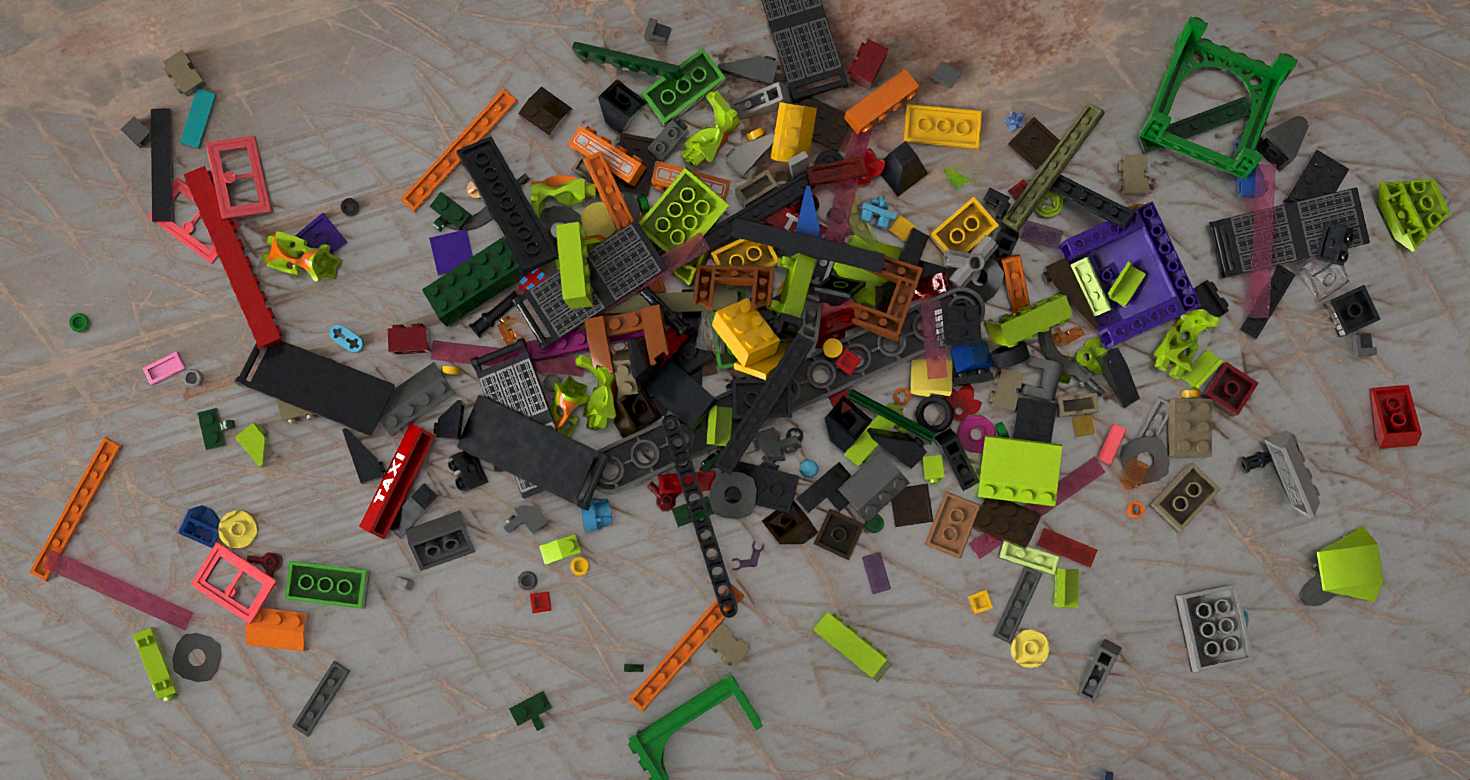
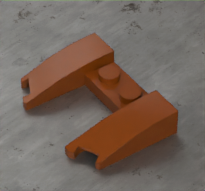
(711, 275)
(647, 319)
(890, 323)

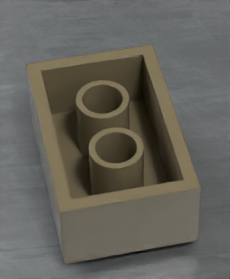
(1190, 427)
(1185, 496)

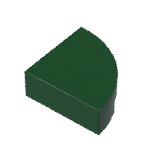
(633, 667)

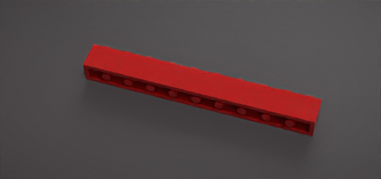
(233, 260)

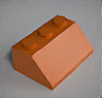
(278, 629)

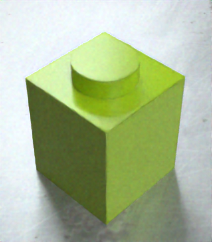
(933, 468)

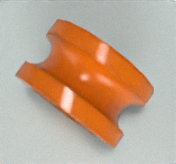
(906, 392)
(1141, 510)

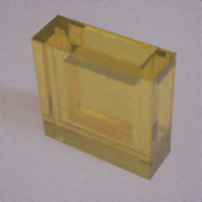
(1083, 425)

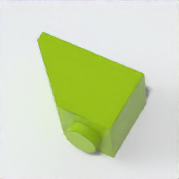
(254, 442)
(560, 549)

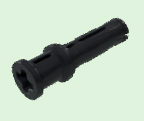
(671, 318)
(487, 319)
(1259, 458)

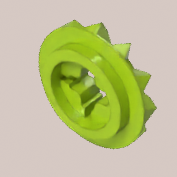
(1048, 211)

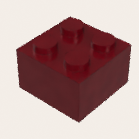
(868, 64)
(409, 340)
(1230, 389)

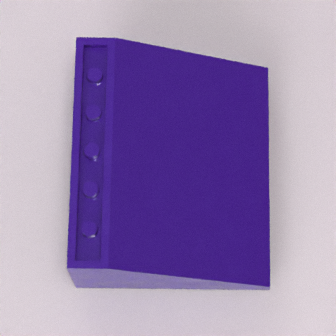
(1146, 244)

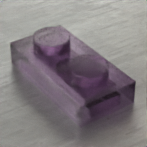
(1042, 235)
(876, 573)

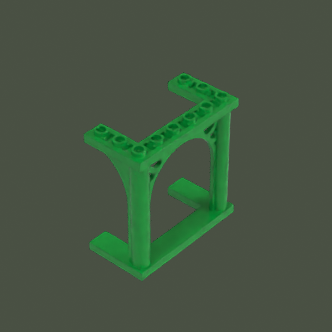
(1272, 77)
(651, 740)

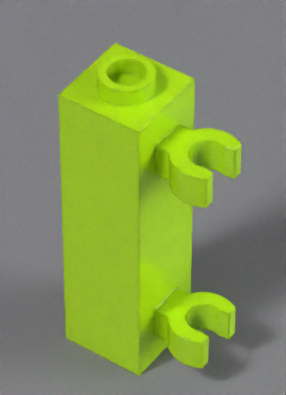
(795, 285)
(865, 444)
(156, 664)

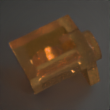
(507, 334)
(1071, 335)
(1134, 474)

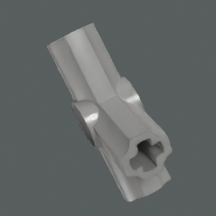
(961, 261)

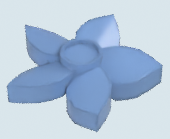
(1014, 120)

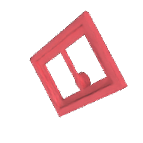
(220, 178)
(188, 227)
(226, 600)

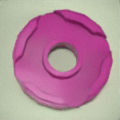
(970, 423)

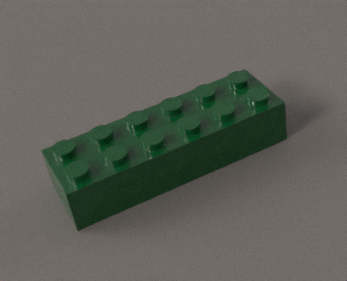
(473, 282)

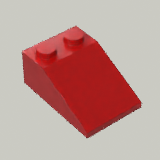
(1395, 417)

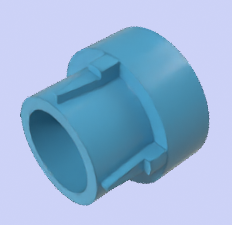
(597, 515)

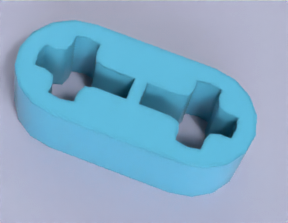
(349, 335)

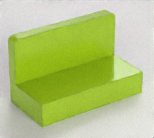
(1126, 285)
(1202, 369)
(719, 426)
(1066, 588)

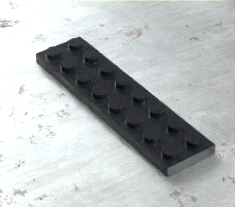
(507, 204)

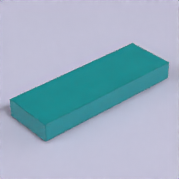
(198, 118)

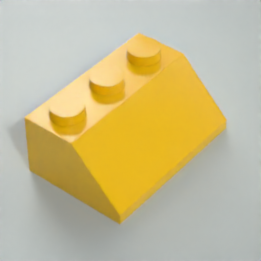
(793, 131)

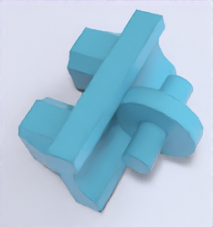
(869, 210)

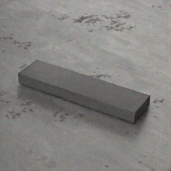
(1017, 604)
(321, 698)

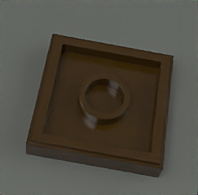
(1034, 143)
(912, 506)

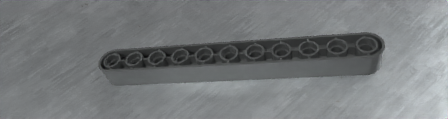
(806, 394)

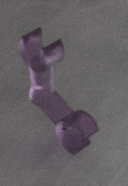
(750, 562)

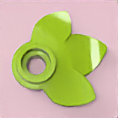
(1092, 349)

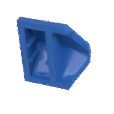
(971, 358)
(200, 525)

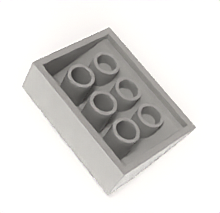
(1293, 473)
(1214, 628)

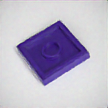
(322, 232)
(450, 250)

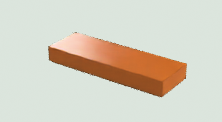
(1015, 282)

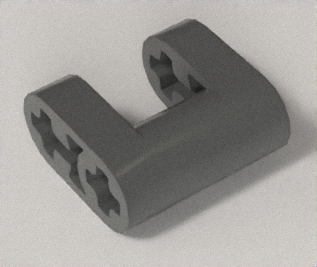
(1049, 380)

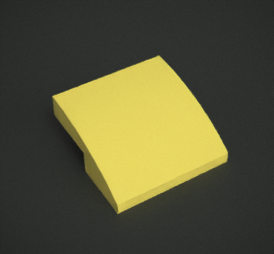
(923, 386)

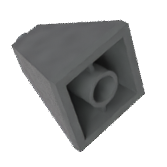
(1283, 142)

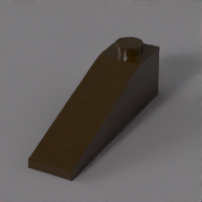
(1064, 282)

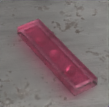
(935, 356)

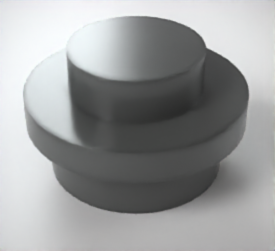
(527, 580)

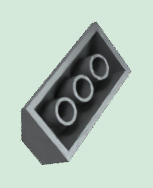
(415, 399)

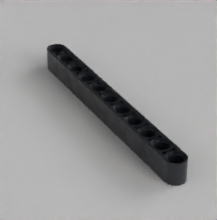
(705, 524)

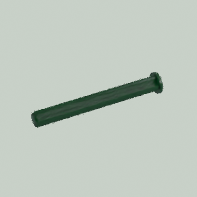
(892, 416)

